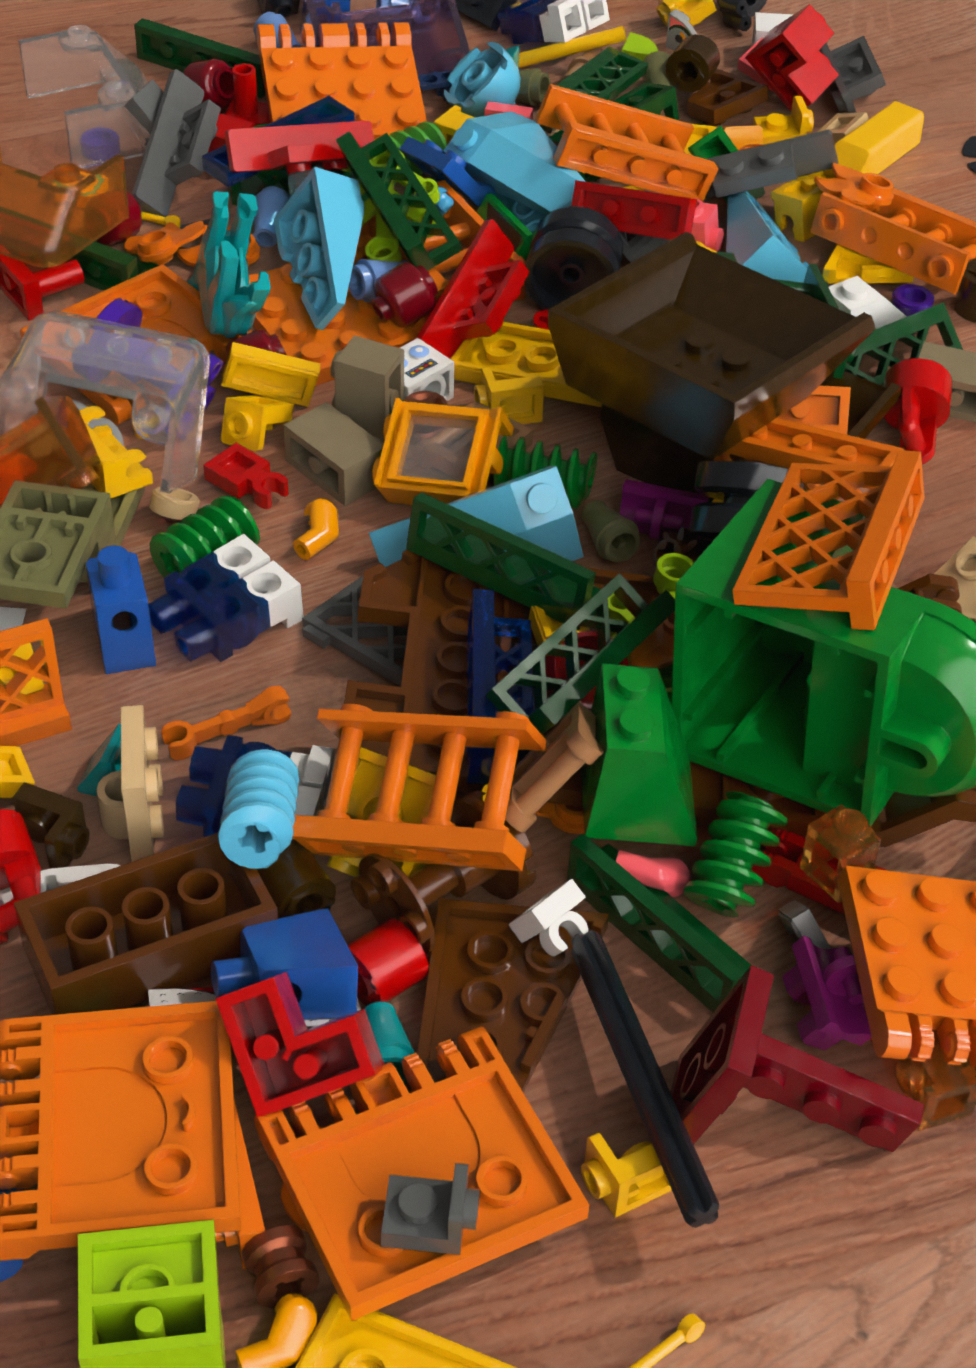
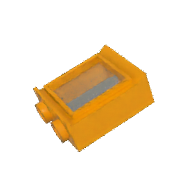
(438, 451)

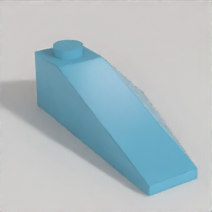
(515, 160)
(320, 240)
(759, 242)
(526, 506)

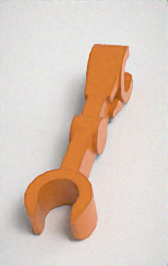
(265, 709)

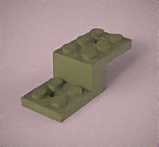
(52, 535)

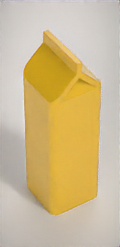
(881, 139)

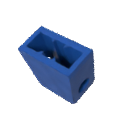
(118, 587)
(308, 950)

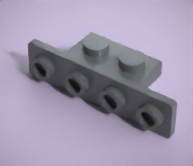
(857, 73)
(176, 143)
(773, 163)

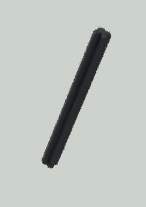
(645, 1081)

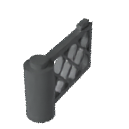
(347, 637)

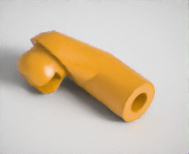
(323, 529)
(287, 1337)

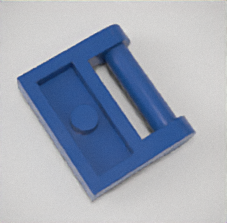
(446, 167)

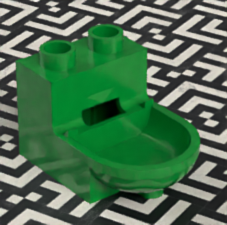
(810, 701)

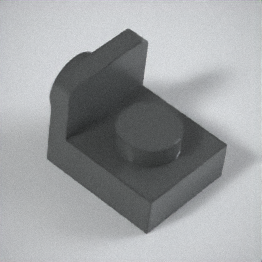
(429, 1212)

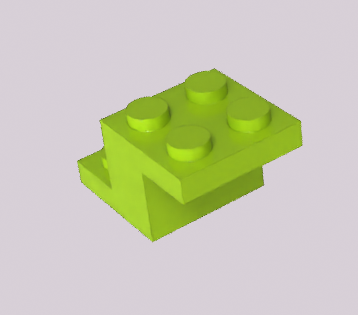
(150, 1298)

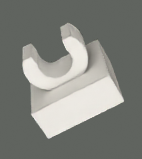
(548, 915)

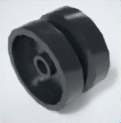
(570, 253)
(734, 484)

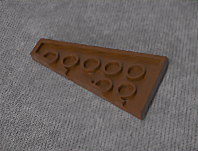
(496, 982)

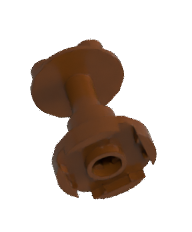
(394, 895)

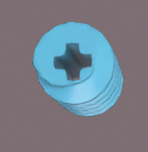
(259, 808)

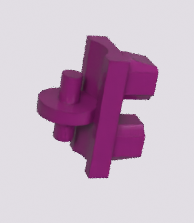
(658, 507)
(832, 988)

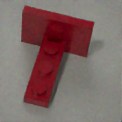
(735, 1055)

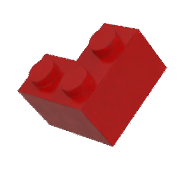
(791, 57)
(286, 1060)

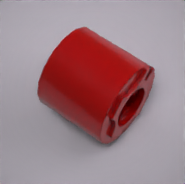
(388, 962)

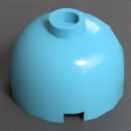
(483, 78)

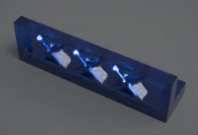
(485, 661)

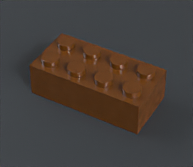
(140, 926)

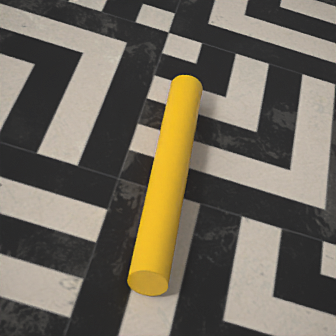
(572, 46)

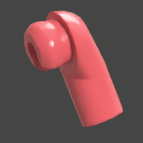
(660, 873)

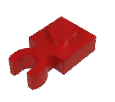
(244, 472)

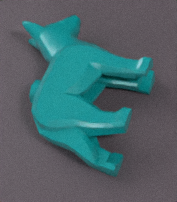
(222, 269)

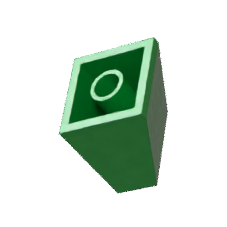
(644, 776)

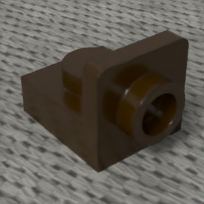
(53, 821)

